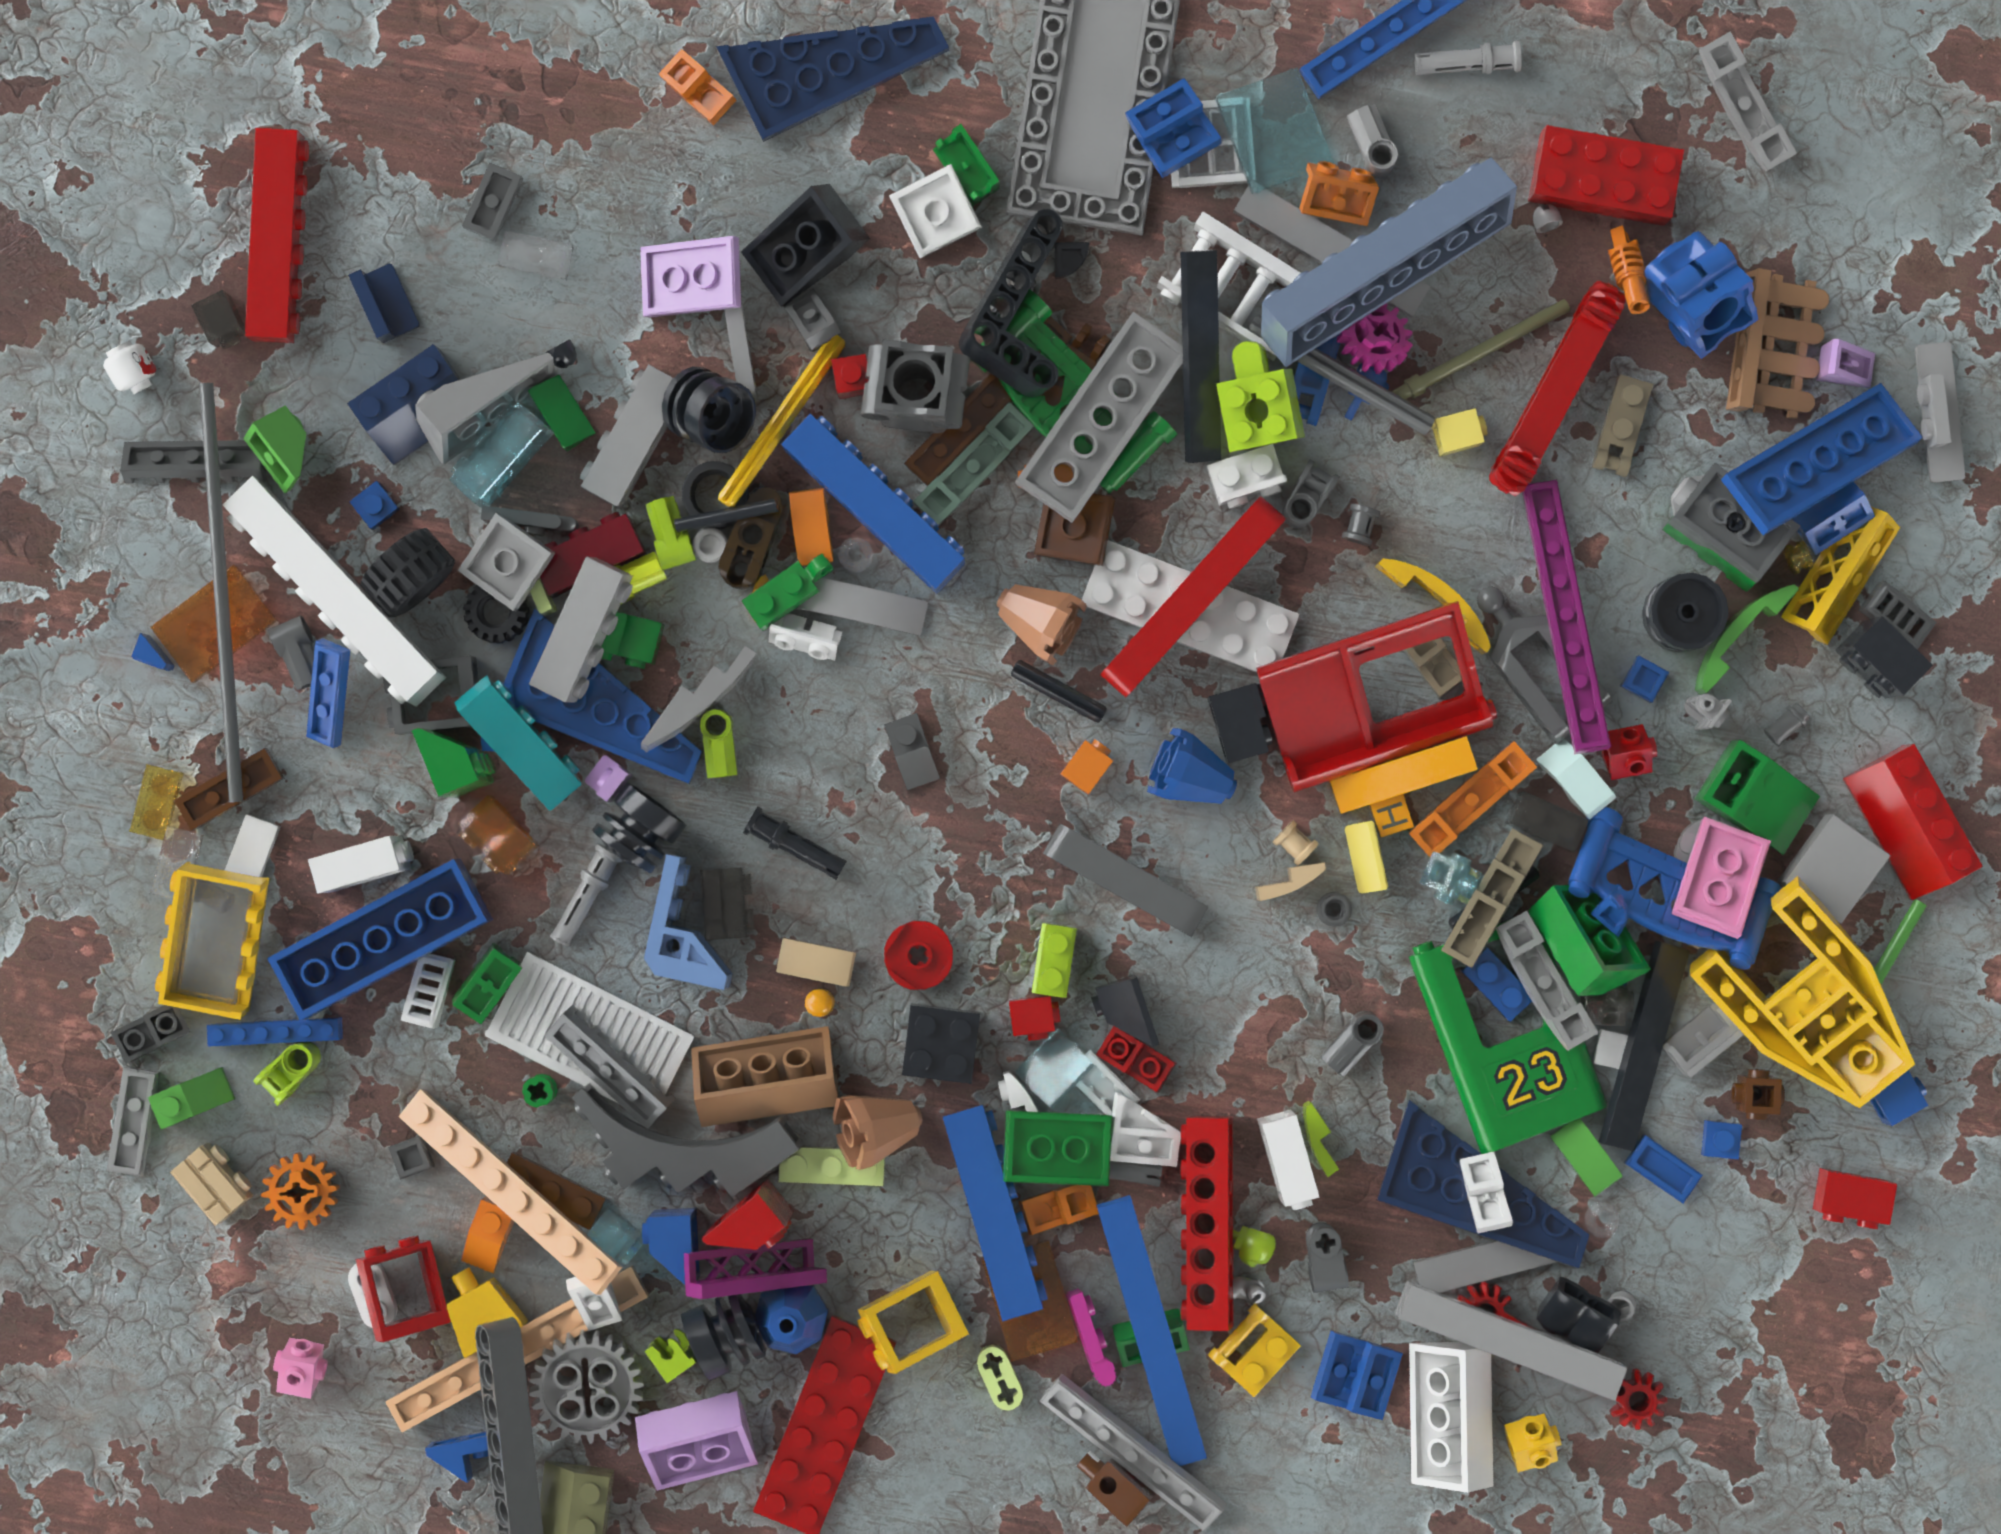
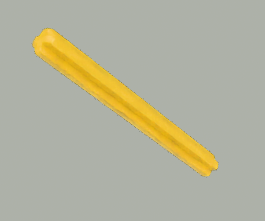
(781, 421)

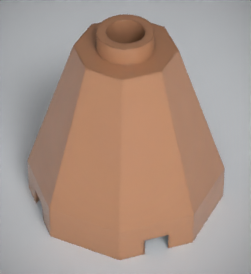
(1042, 618)
(874, 1127)

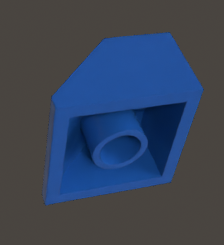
(670, 1236)

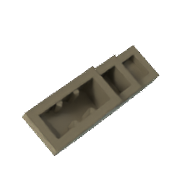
(1492, 898)

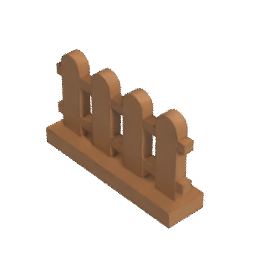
(1750, 358)

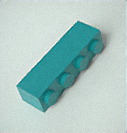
(518, 743)

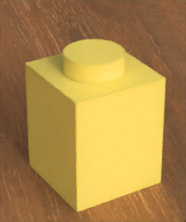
(1459, 432)

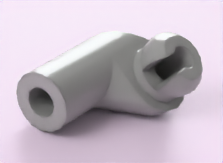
(1248, 1289)

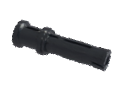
(780, 836)

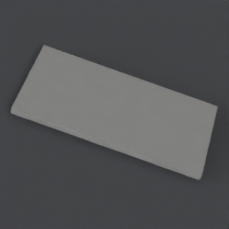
(1073, 134)

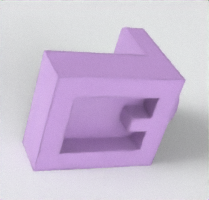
(608, 778)

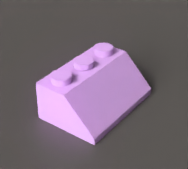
(695, 1440)

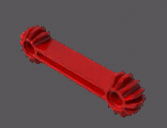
(1557, 388)
(1629, 1386)

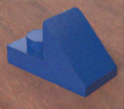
(454, 1453)

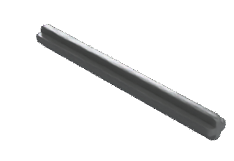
(1361, 386)

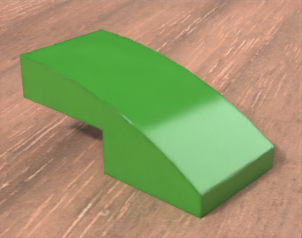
(1586, 1156)

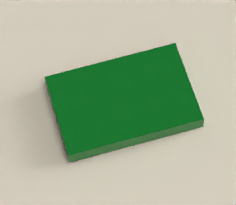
(1057, 1148)

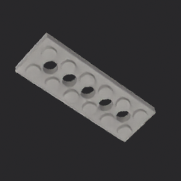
(1078, 420)

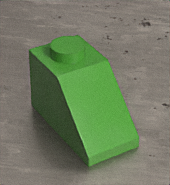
(279, 445)
(191, 1098)

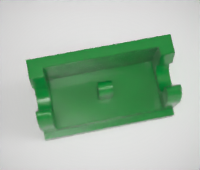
(968, 164)
(486, 983)

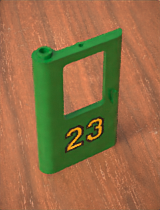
(1511, 1086)

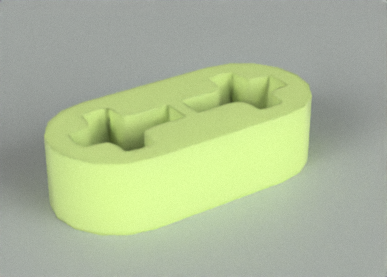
(1007, 1373)

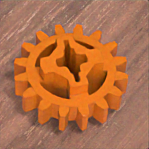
(300, 1205)

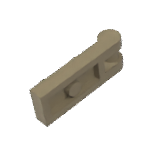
(1622, 424)

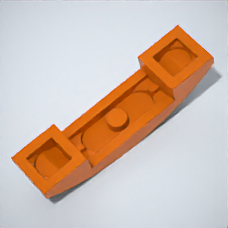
(1472, 799)

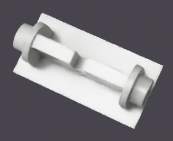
(819, 642)

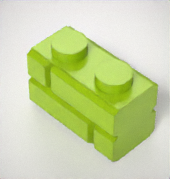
(1054, 960)

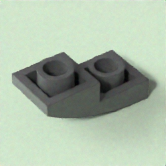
(150, 1032)

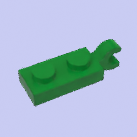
(786, 591)

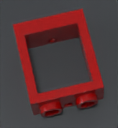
(435, 1317)

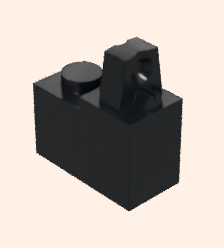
(1238, 722)

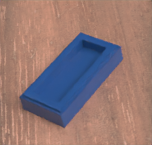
(1663, 1168)

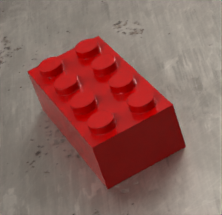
(1606, 175)

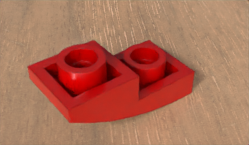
(1136, 1059)

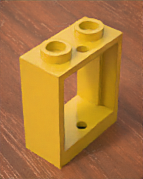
(943, 1306)

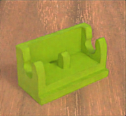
(672, 1358)

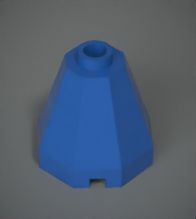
(1190, 771)
(801, 1306)

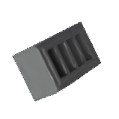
(1883, 590)

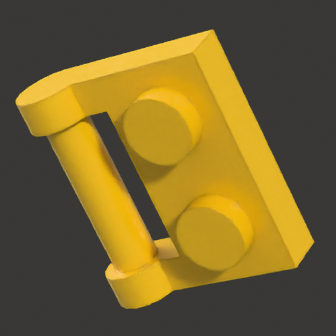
(1262, 1358)

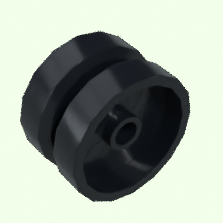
(1695, 595)

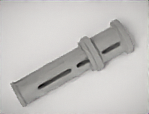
(1484, 58)
(593, 880)

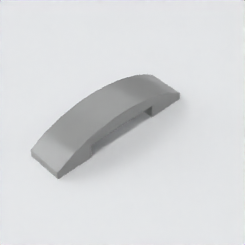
(1744, 103)
(867, 606)
(1543, 982)

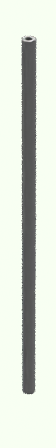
(221, 592)

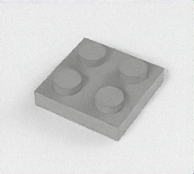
(506, 561)

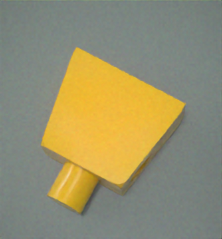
(477, 1306)

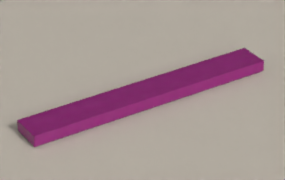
(1566, 617)

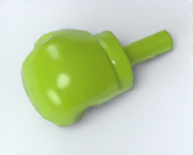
(1254, 1246)

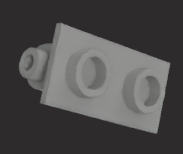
(1707, 710)

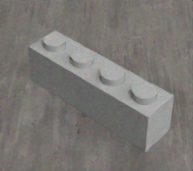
(631, 442)
(582, 630)

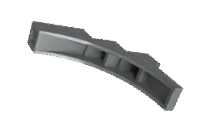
(681, 1161)

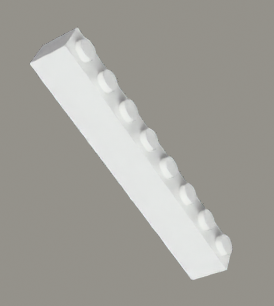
(333, 591)

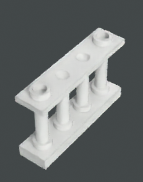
(1239, 251)

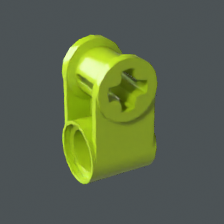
(284, 1075)

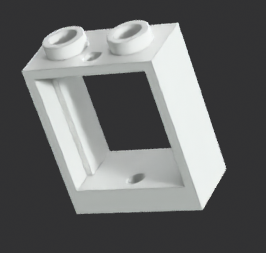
(361, 863)
(1288, 1159)

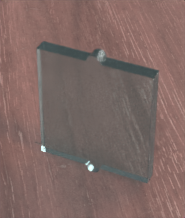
(1054, 1068)

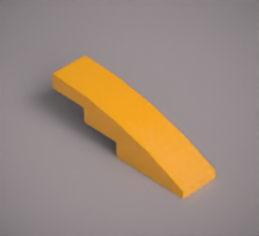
(1403, 775)

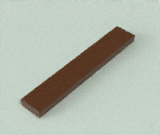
(979, 409)

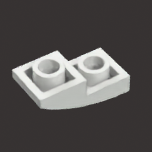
(1015, 1092)

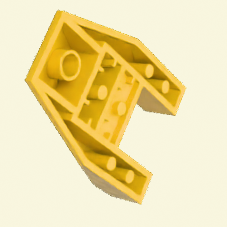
(1825, 1020)

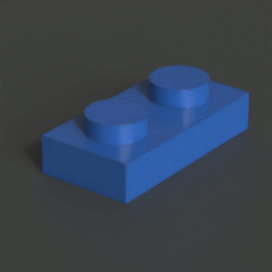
(1498, 985)

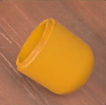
(819, 1002)

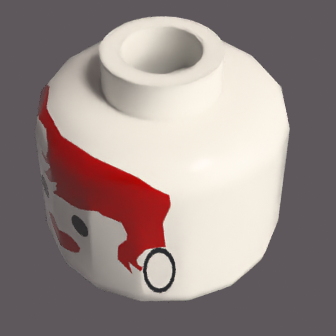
(129, 367)

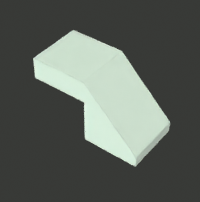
(1577, 778)

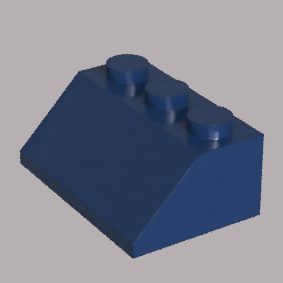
(389, 406)

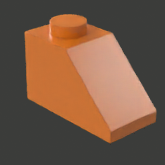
(487, 1236)

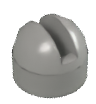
(1548, 219)
(1628, 1308)

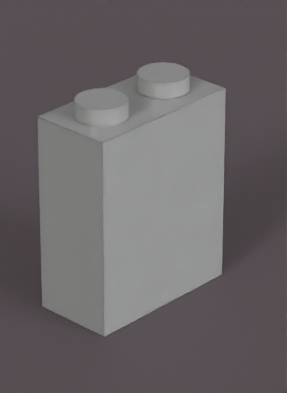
(1836, 865)

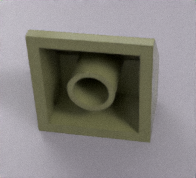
(575, 1498)

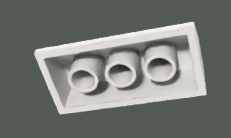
(1451, 1416)

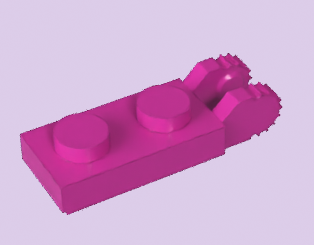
(1091, 1338)

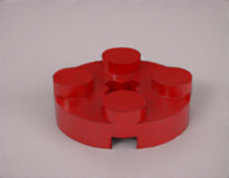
(899, 959)

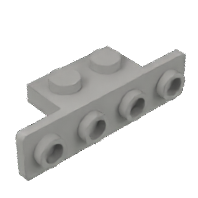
(1939, 412)

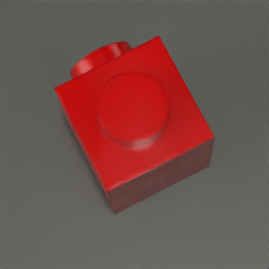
(850, 375)
(1034, 1016)

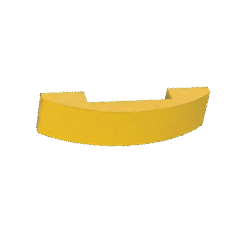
(1403, 572)

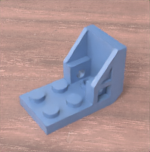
(696, 959)

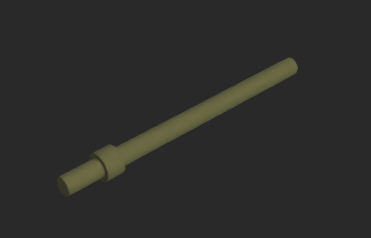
(1417, 385)

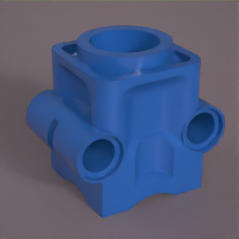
(1701, 292)

